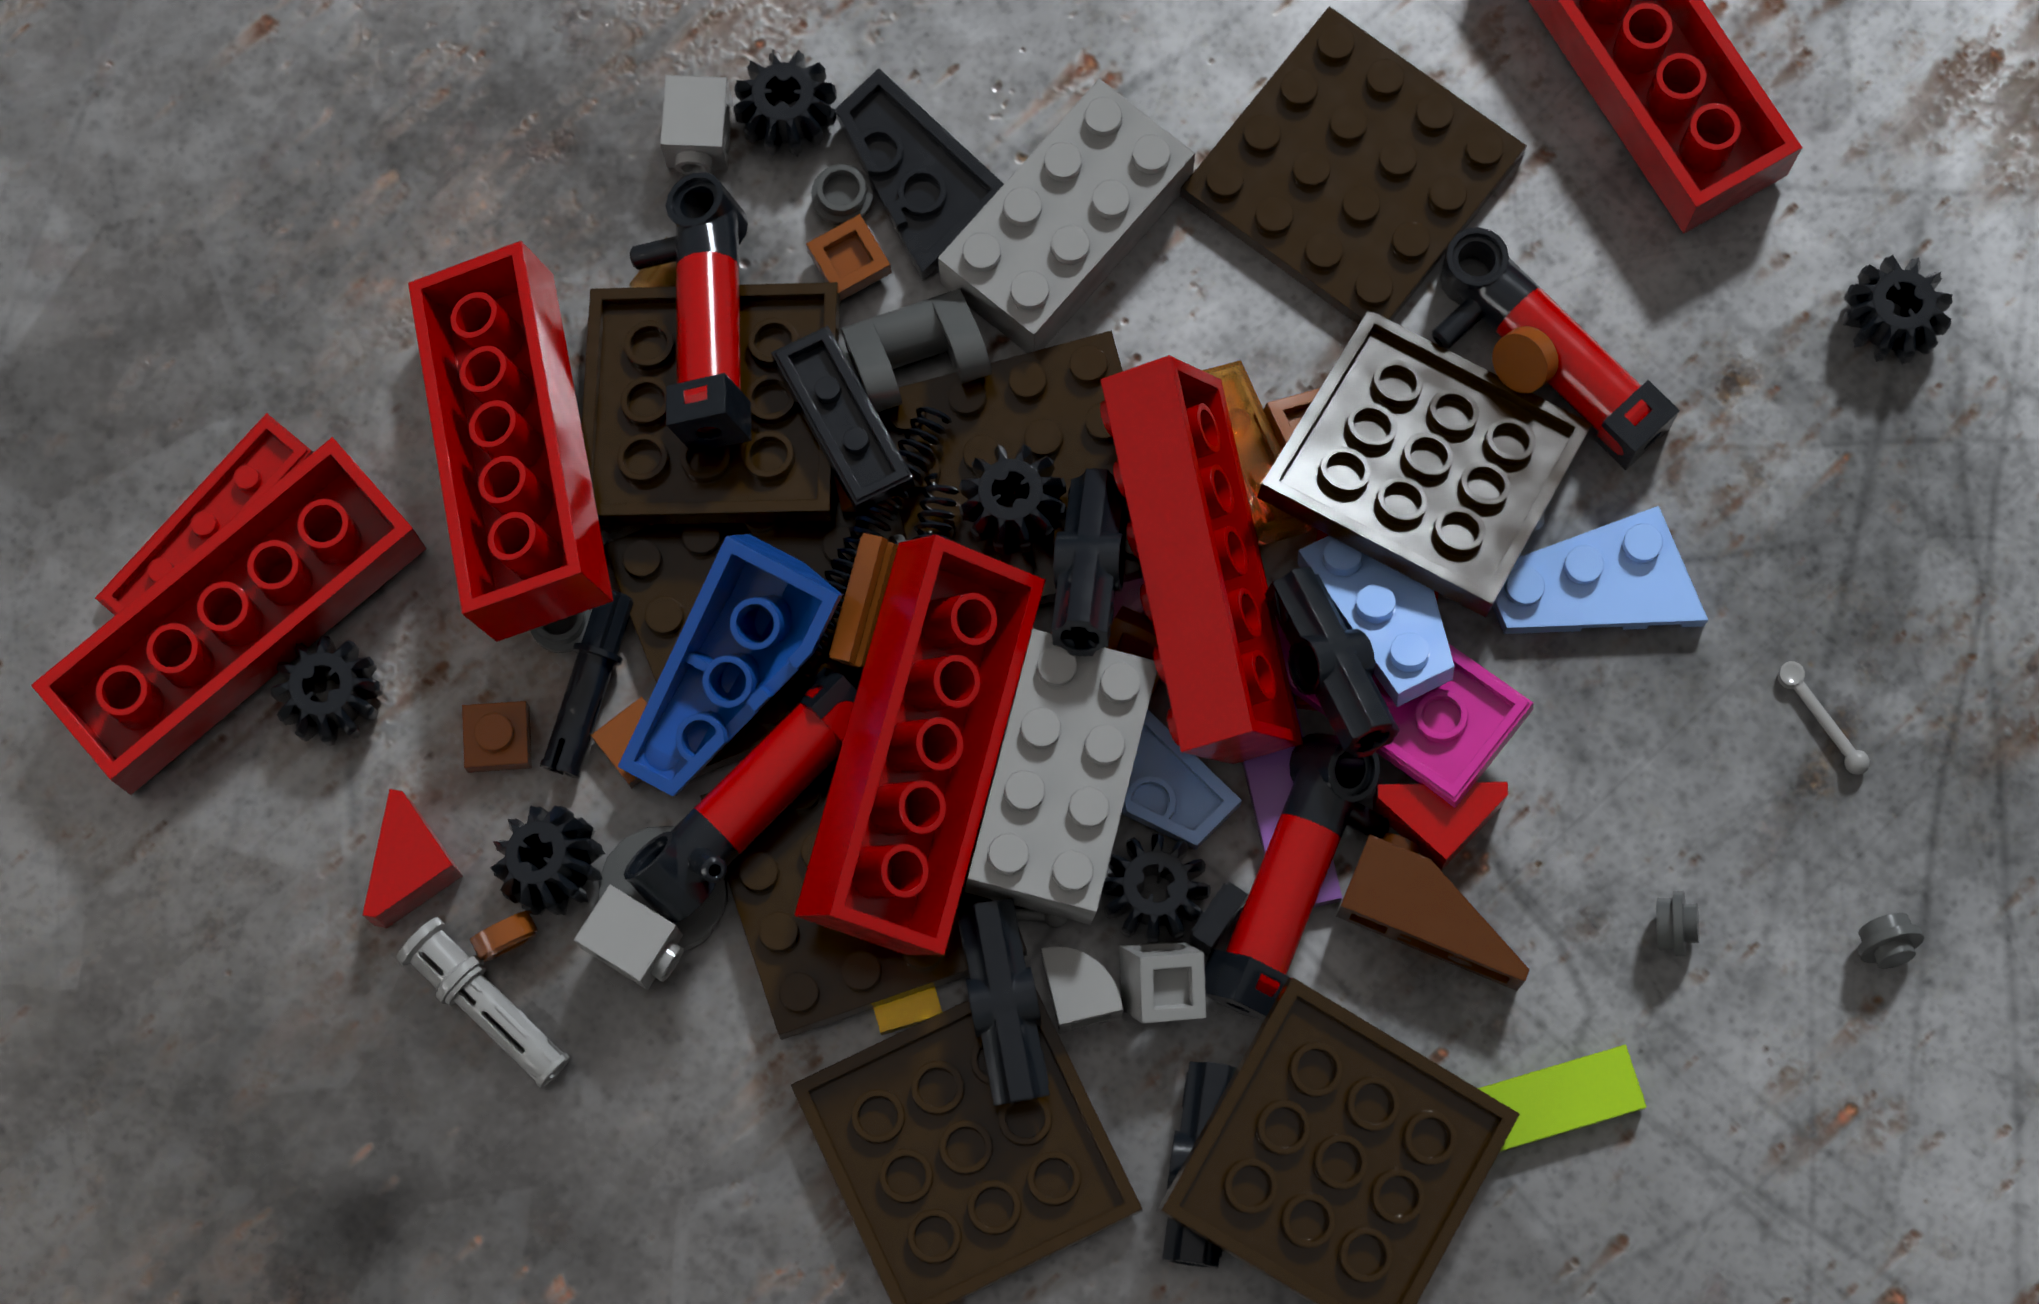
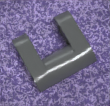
(912, 335)

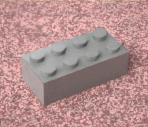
(1066, 217)
(1061, 779)

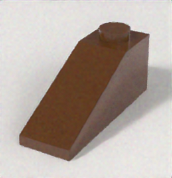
(1419, 907)

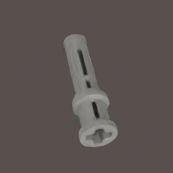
(462, 982)

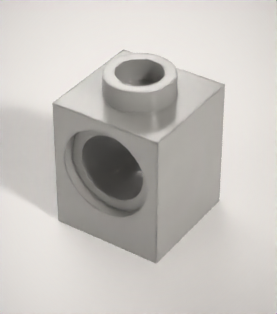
(696, 123)
(631, 938)
(1162, 981)

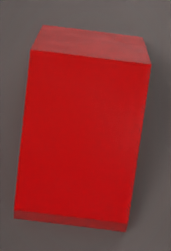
(1433, 822)
(407, 864)

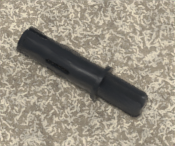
(587, 686)

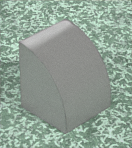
(1079, 989)

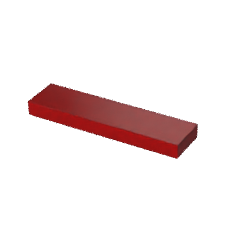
(239, 479)

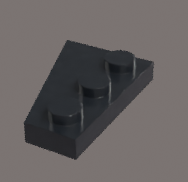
(915, 167)

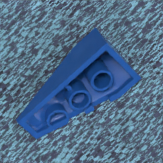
(738, 647)

